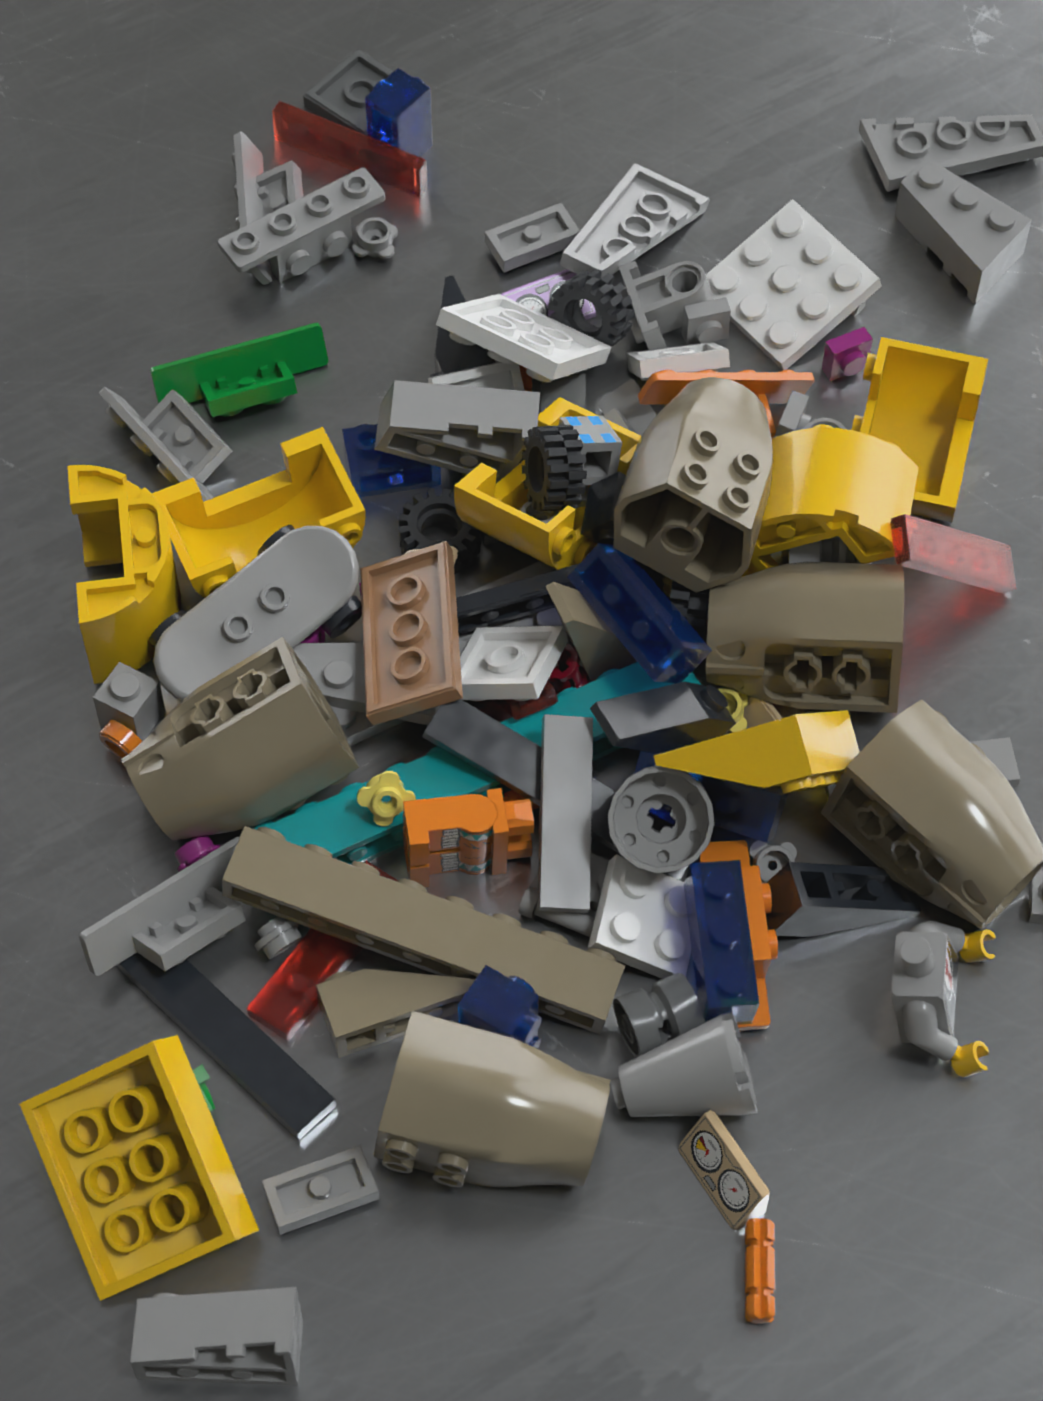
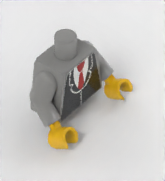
(927, 986)

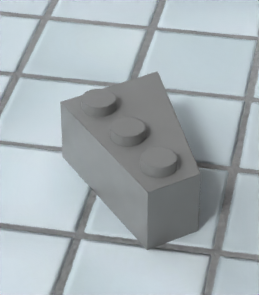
(962, 226)
(456, 425)
(219, 1337)

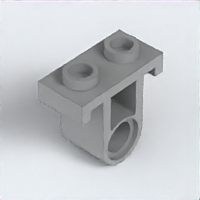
(661, 298)

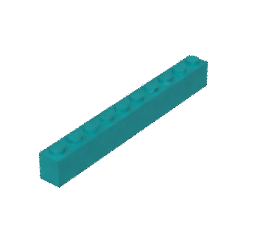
(350, 830)

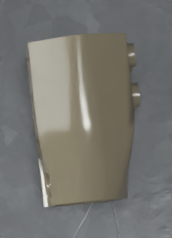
(698, 485)
(810, 635)
(241, 748)
(937, 817)
(488, 1110)

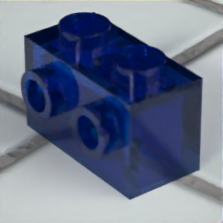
(400, 113)
(381, 472)
(502, 1007)

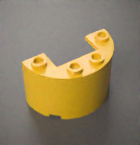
(928, 408)
(834, 486)
(497, 506)
(128, 528)
(228, 530)

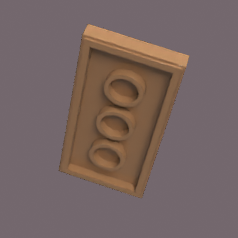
(410, 633)

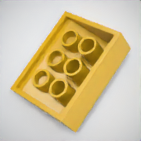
(787, 752)
(138, 1166)

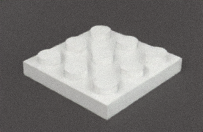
(791, 284)
(523, 337)

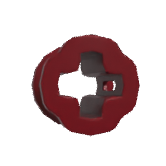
(568, 668)

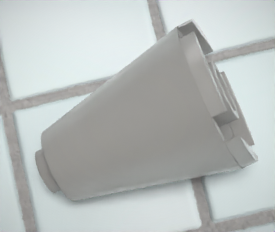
(690, 1075)

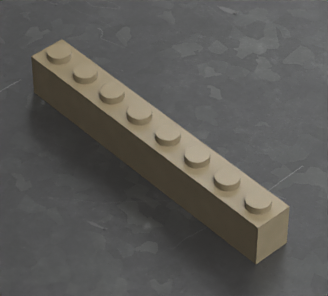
(418, 926)

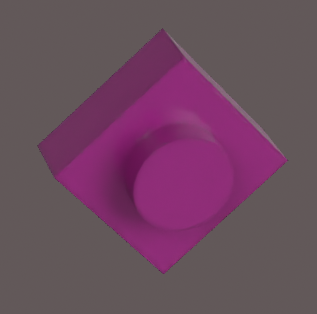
(846, 354)

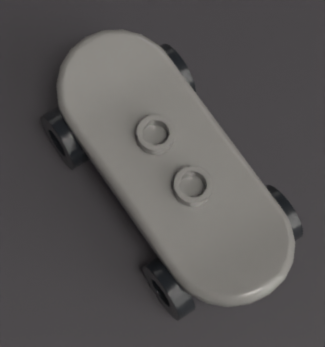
(287, 591)

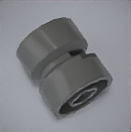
(657, 1016)

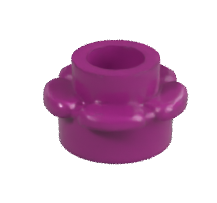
(194, 851)

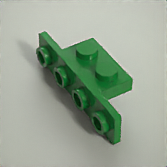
(244, 372)

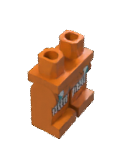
(465, 834)

